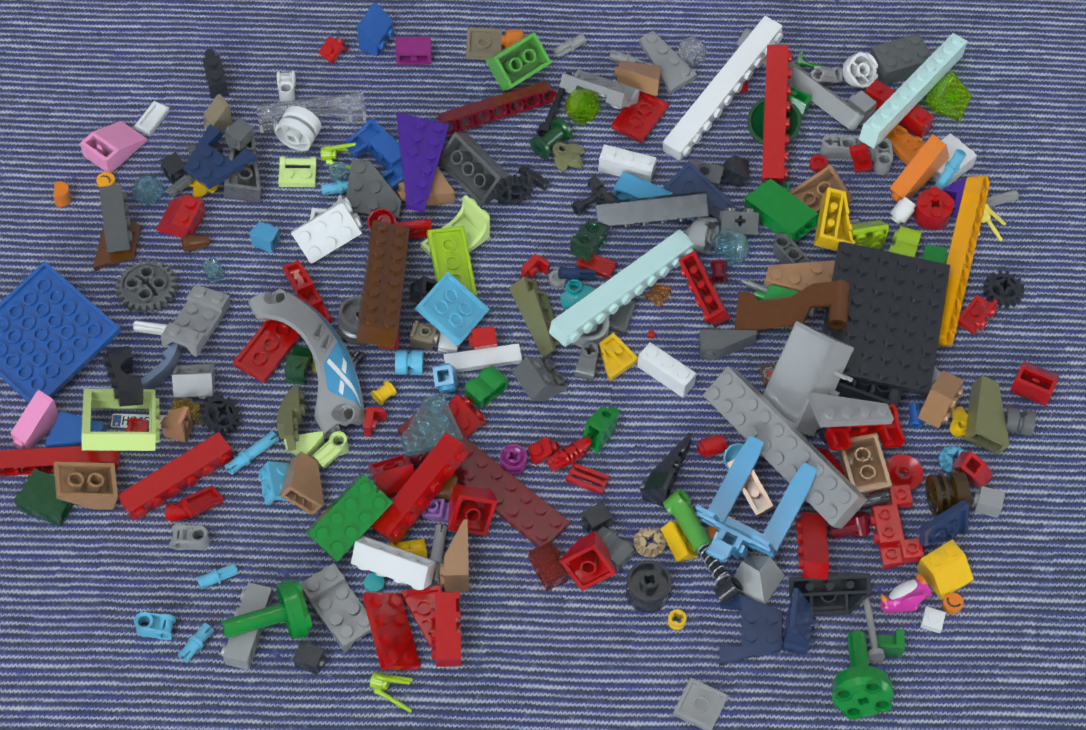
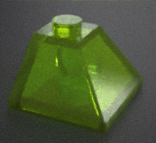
(949, 97)

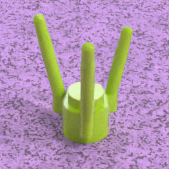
(329, 153)
(381, 681)

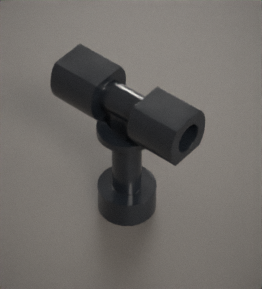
(598, 193)

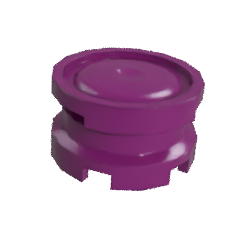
(513, 459)

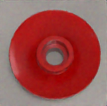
(908, 467)

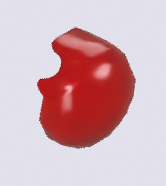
(381, 215)

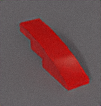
(304, 287)

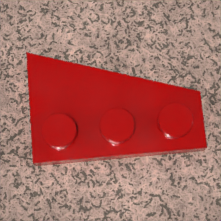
(420, 606)

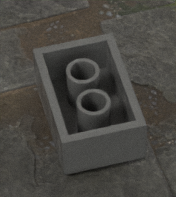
(899, 58)

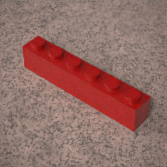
(175, 476)
(421, 488)

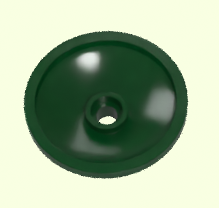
(756, 121)

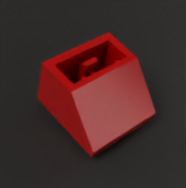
(1034, 383)

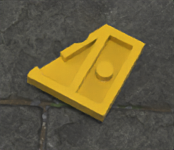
(616, 356)

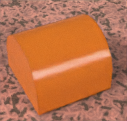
(61, 194)

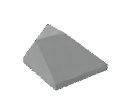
(759, 577)

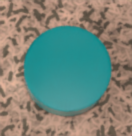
(374, 583)

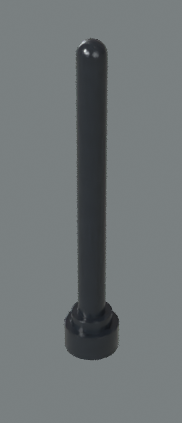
(546, 126)

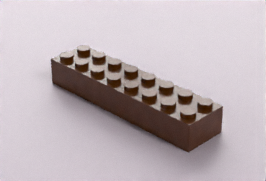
(382, 284)

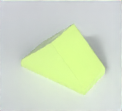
(308, 443)

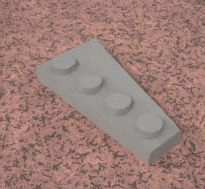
(674, 70)
(843, 411)

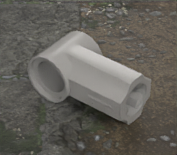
(827, 75)

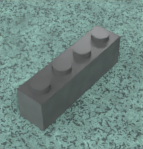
(115, 219)

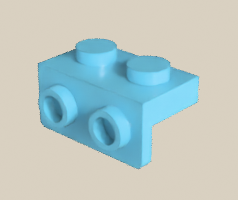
(272, 479)

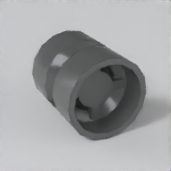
(1020, 421)

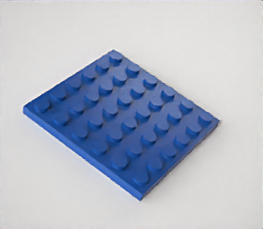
(49, 333)

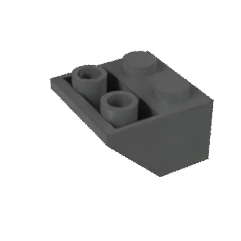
(539, 378)

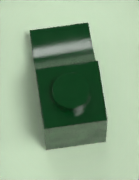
(298, 365)

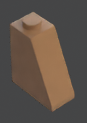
(639, 75)
(440, 193)
(303, 484)

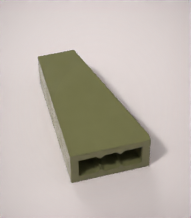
(986, 416)

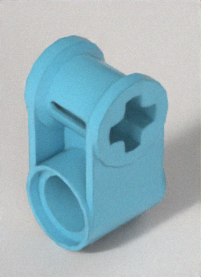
(159, 625)

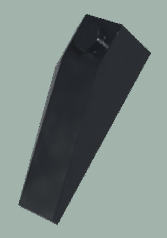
(662, 478)

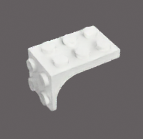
(328, 230)

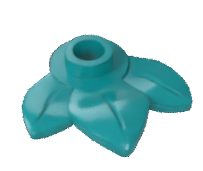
(571, 296)

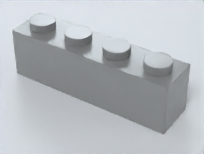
(241, 648)

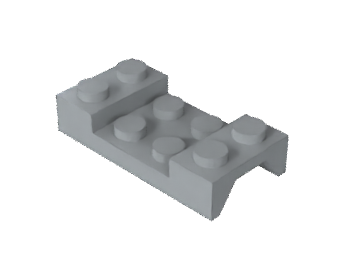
(617, 94)
(197, 319)
(336, 606)

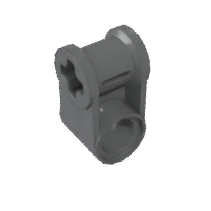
(587, 362)

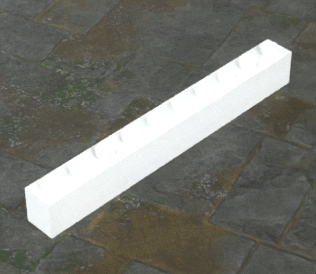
(722, 89)

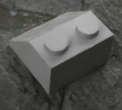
(193, 381)

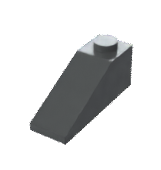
(720, 343)

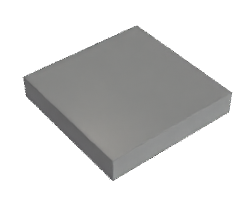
(700, 705)

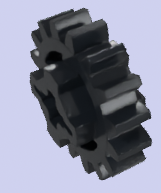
(513, 189)
(1012, 289)
(218, 422)

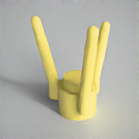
(986, 218)

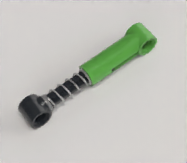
(679, 506)

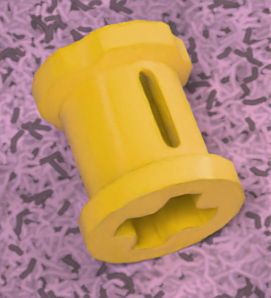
(383, 392)

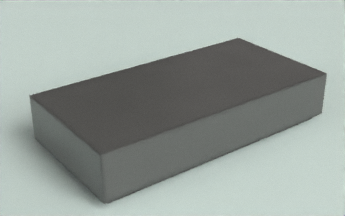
(621, 319)

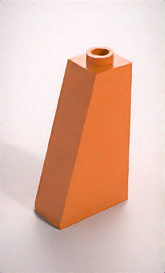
(920, 169)

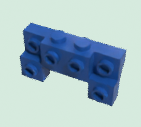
(382, 147)

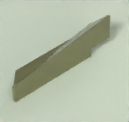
(536, 313)

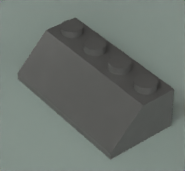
(471, 167)

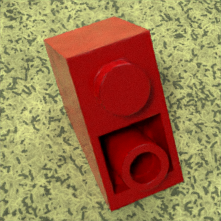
(974, 468)

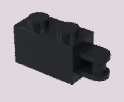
(214, 74)

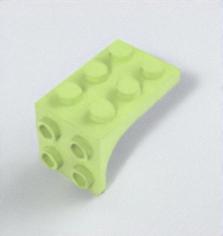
(475, 223)

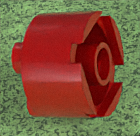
(933, 209)

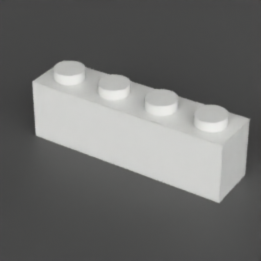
(393, 563)

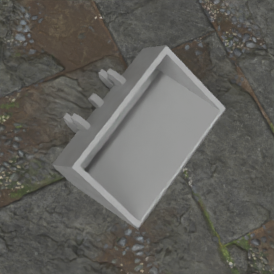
(806, 365)

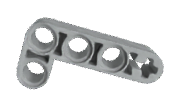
(838, 148)

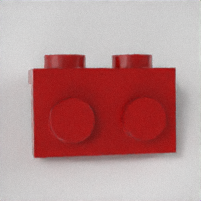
(977, 313)
(466, 415)

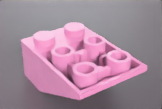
(111, 145)

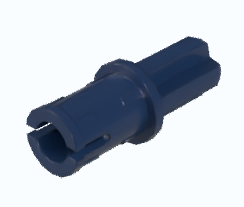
(576, 273)

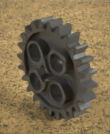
(135, 296)

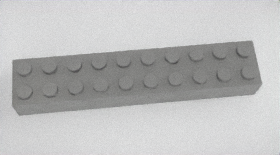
(784, 446)

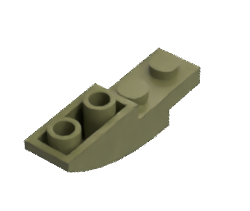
(290, 416)

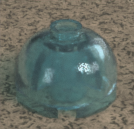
(731, 246)

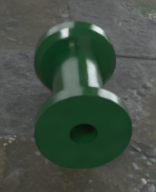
(559, 131)

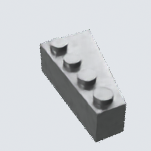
(244, 183)

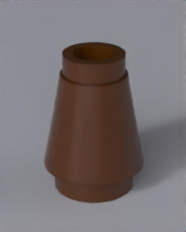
(194, 242)

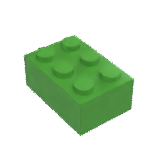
(518, 61)

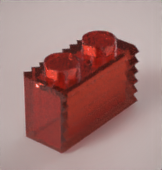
(547, 565)

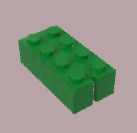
(348, 517)

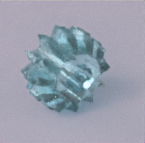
(147, 190)

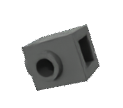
(239, 134)

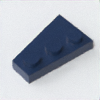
(946, 525)

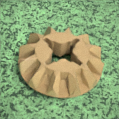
(653, 549)

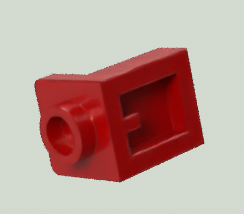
(861, 157)
(534, 265)
(372, 416)

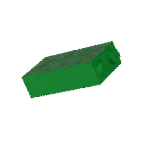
(781, 210)

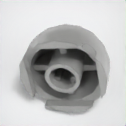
(702, 234)

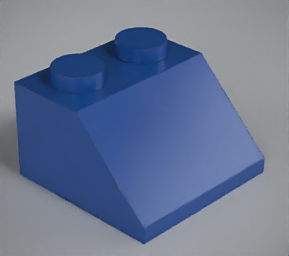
(375, 30)

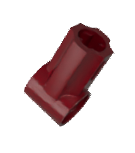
(856, 526)

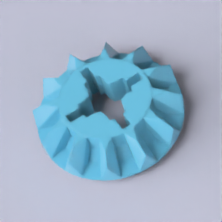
(946, 457)

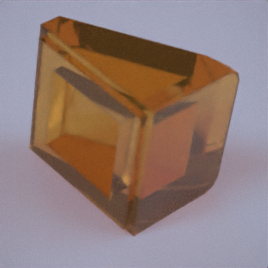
(658, 294)

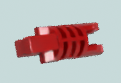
(569, 454)

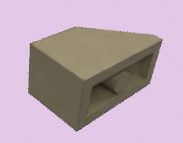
(218, 114)

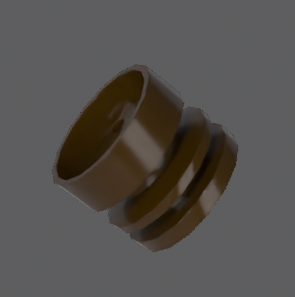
(946, 492)

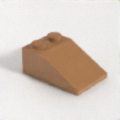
(812, 190)
(865, 464)
(86, 484)
(455, 570)

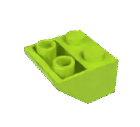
(870, 234)

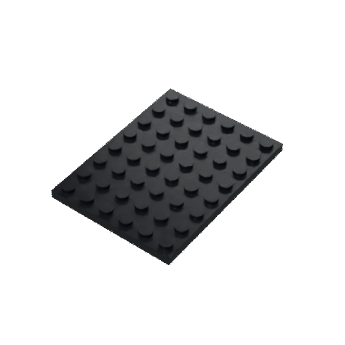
(891, 316)

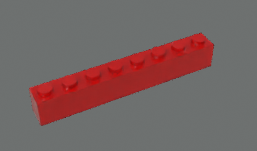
(775, 113)

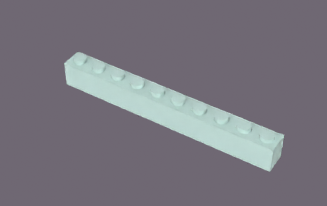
(912, 90)
(620, 289)

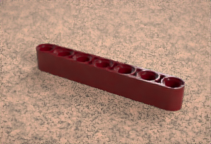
(523, 98)

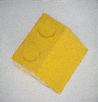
(946, 569)

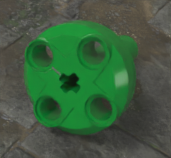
(290, 609)
(861, 688)

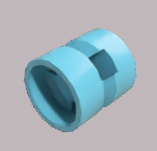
(409, 362)

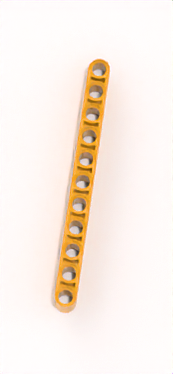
(962, 253)

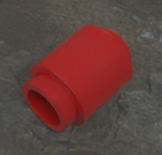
(711, 446)

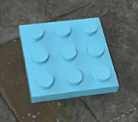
(452, 309)

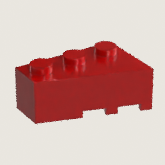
(447, 629)

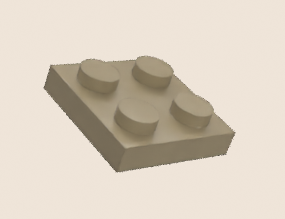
(483, 43)

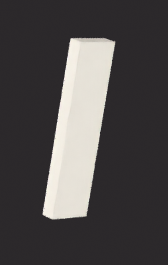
(484, 358)

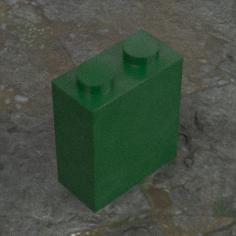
(40, 499)

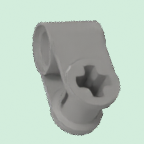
(185, 537)

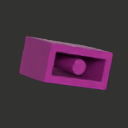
(413, 50)

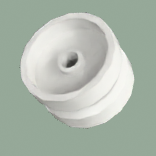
(298, 128)

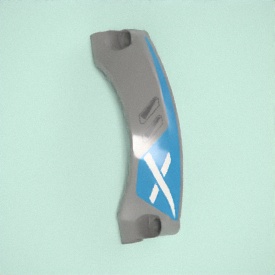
(338, 382)

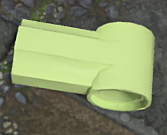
(330, 451)

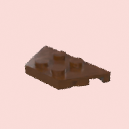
(115, 258)

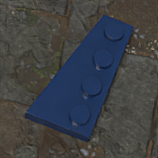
(690, 179)

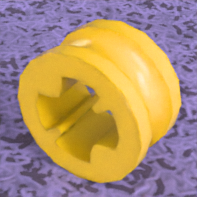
(674, 624)

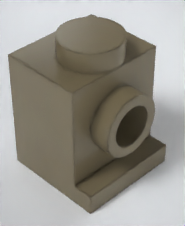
(424, 336)

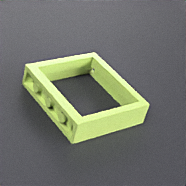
(119, 440)

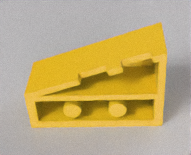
(833, 220)

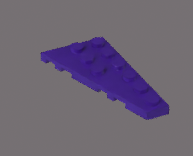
(420, 152)

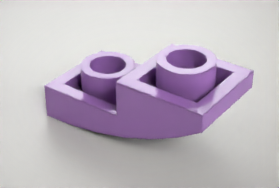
(437, 510)

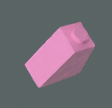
(35, 421)

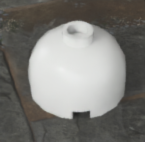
(860, 70)

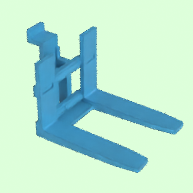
(740, 534)

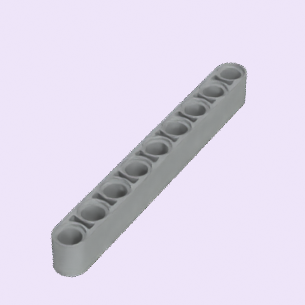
(820, 93)

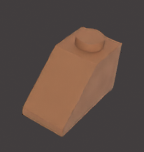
(177, 424)

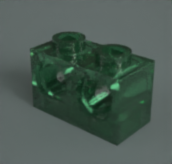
(588, 240)

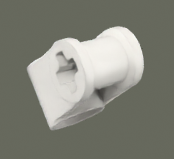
(286, 86)

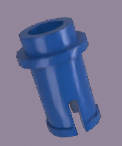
(914, 412)

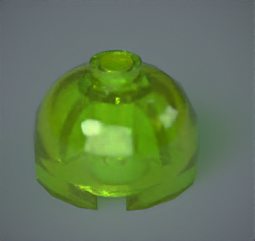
(582, 106)

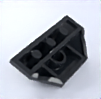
(836, 595)

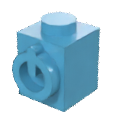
(445, 378)

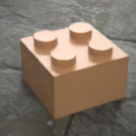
(941, 399)

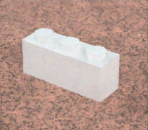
(616, 160)
(666, 370)

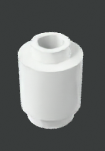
(902, 210)

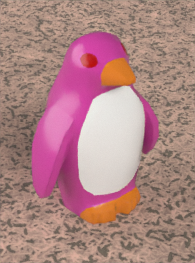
(906, 596)

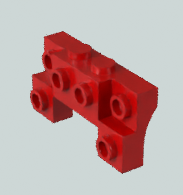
(890, 434)
(888, 530)

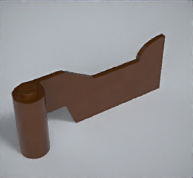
(786, 311)

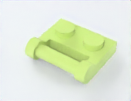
(297, 176)

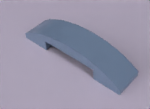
(164, 369)

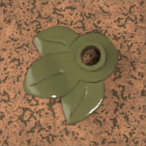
(569, 156)

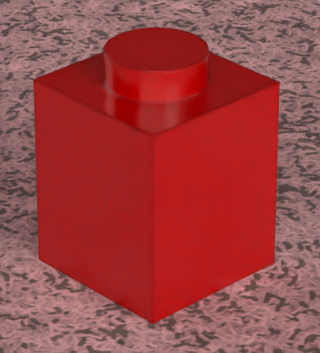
(482, 338)

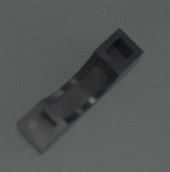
(118, 365)

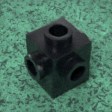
(421, 288)

